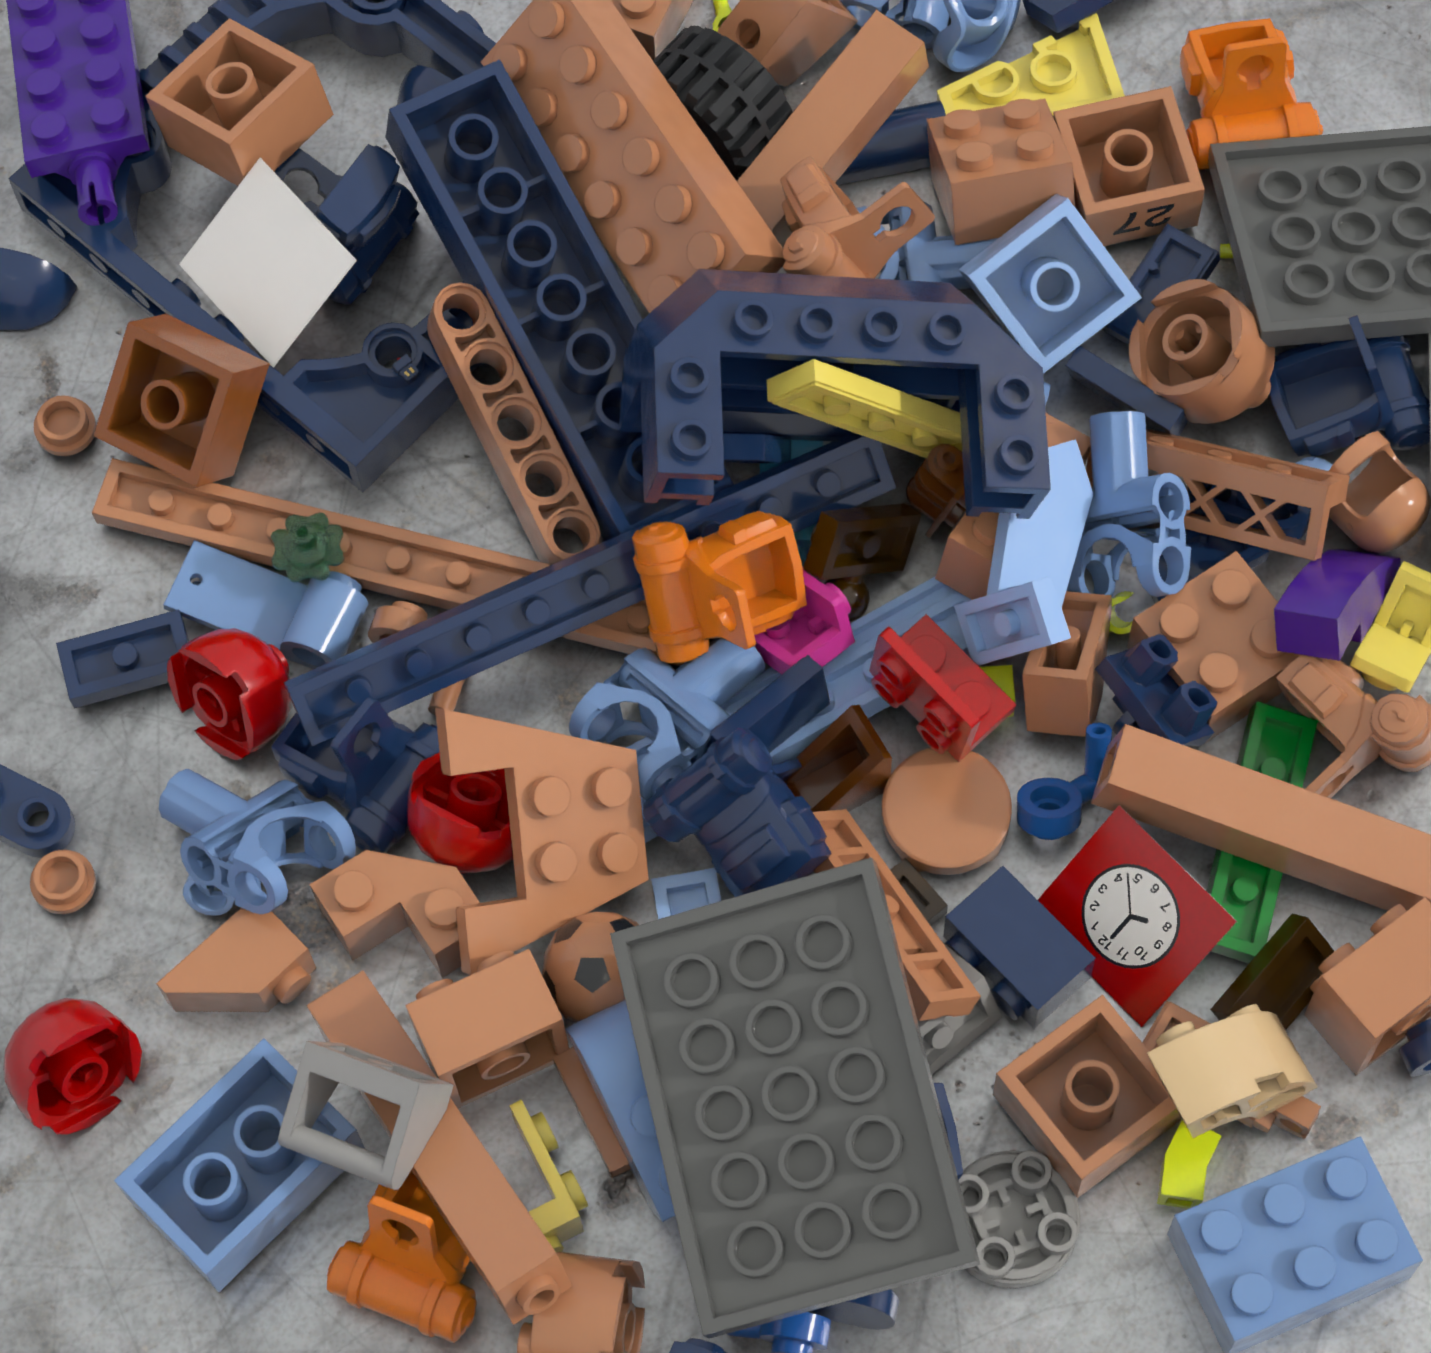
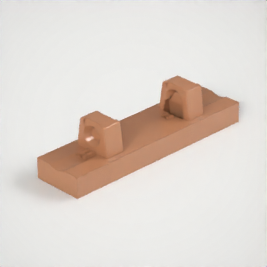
(932, 974)

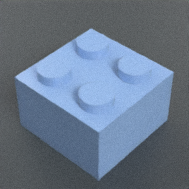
(1050, 282)

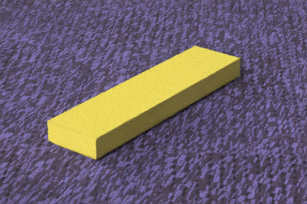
(865, 407)

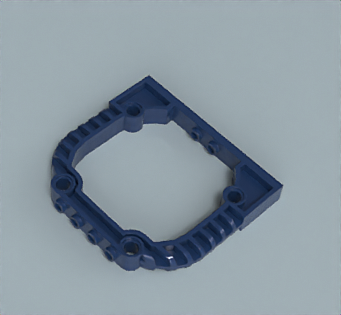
(338, 407)

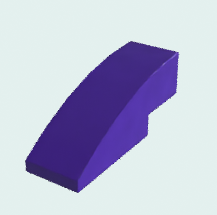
(1333, 602)

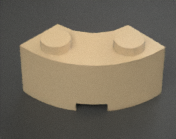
(1230, 1069)

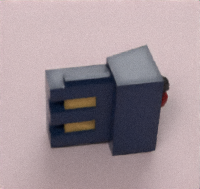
(405, 368)

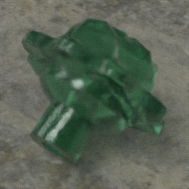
(307, 547)

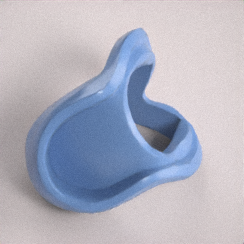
(969, 40)

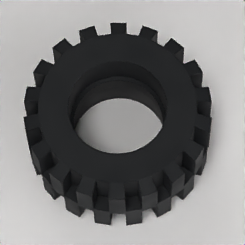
(725, 94)

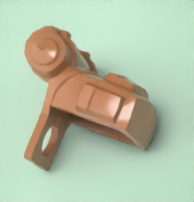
(831, 233)
(1355, 721)

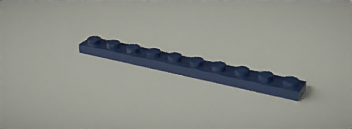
(570, 591)

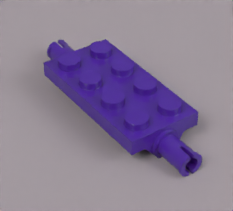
(78, 94)

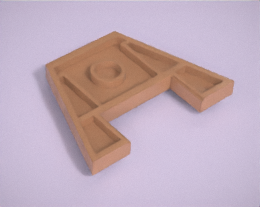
(570, 827)

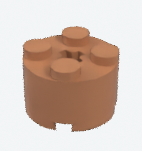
(1202, 352)
(593, 1313)

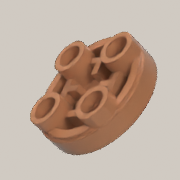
(946, 811)

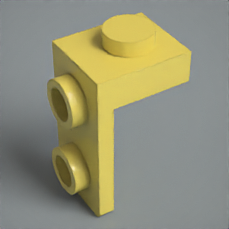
(1400, 635)
(560, 1216)

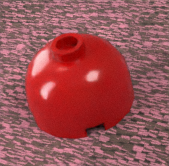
(232, 688)
(460, 817)
(69, 1063)

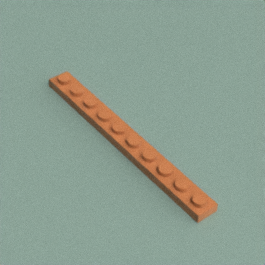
(374, 553)

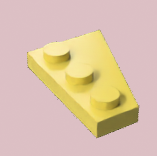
(1062, 71)

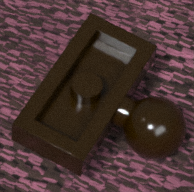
(858, 544)

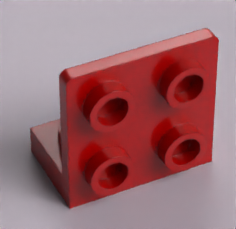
(938, 687)

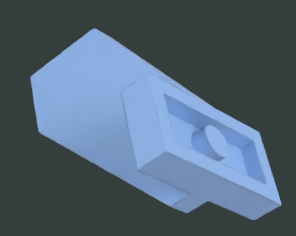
(1031, 568)

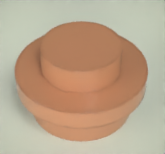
(64, 425)
(63, 881)

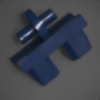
(1152, 698)

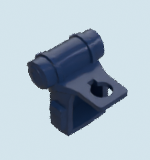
(361, 209)
(1349, 390)
(362, 769)
(741, 814)

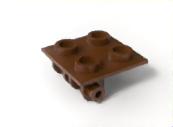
(939, 487)

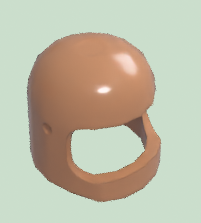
(1384, 501)

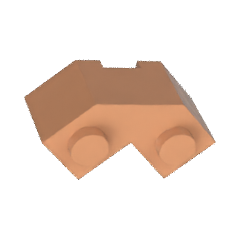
(386, 893)

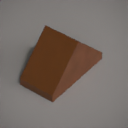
(842, 765)

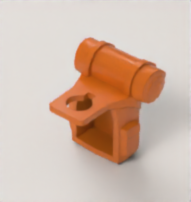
(1242, 86)
(717, 583)
(407, 1265)

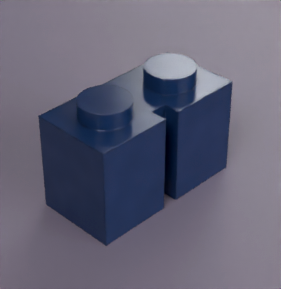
(1018, 947)

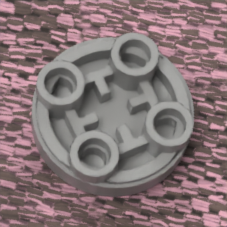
(1019, 1217)

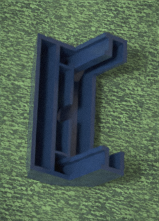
(714, 342)

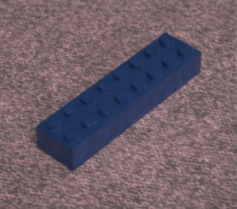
(541, 268)

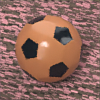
(583, 965)

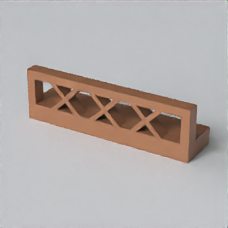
(1254, 477)

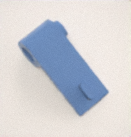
(302, 621)

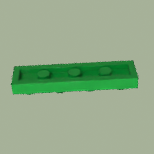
(1280, 747)

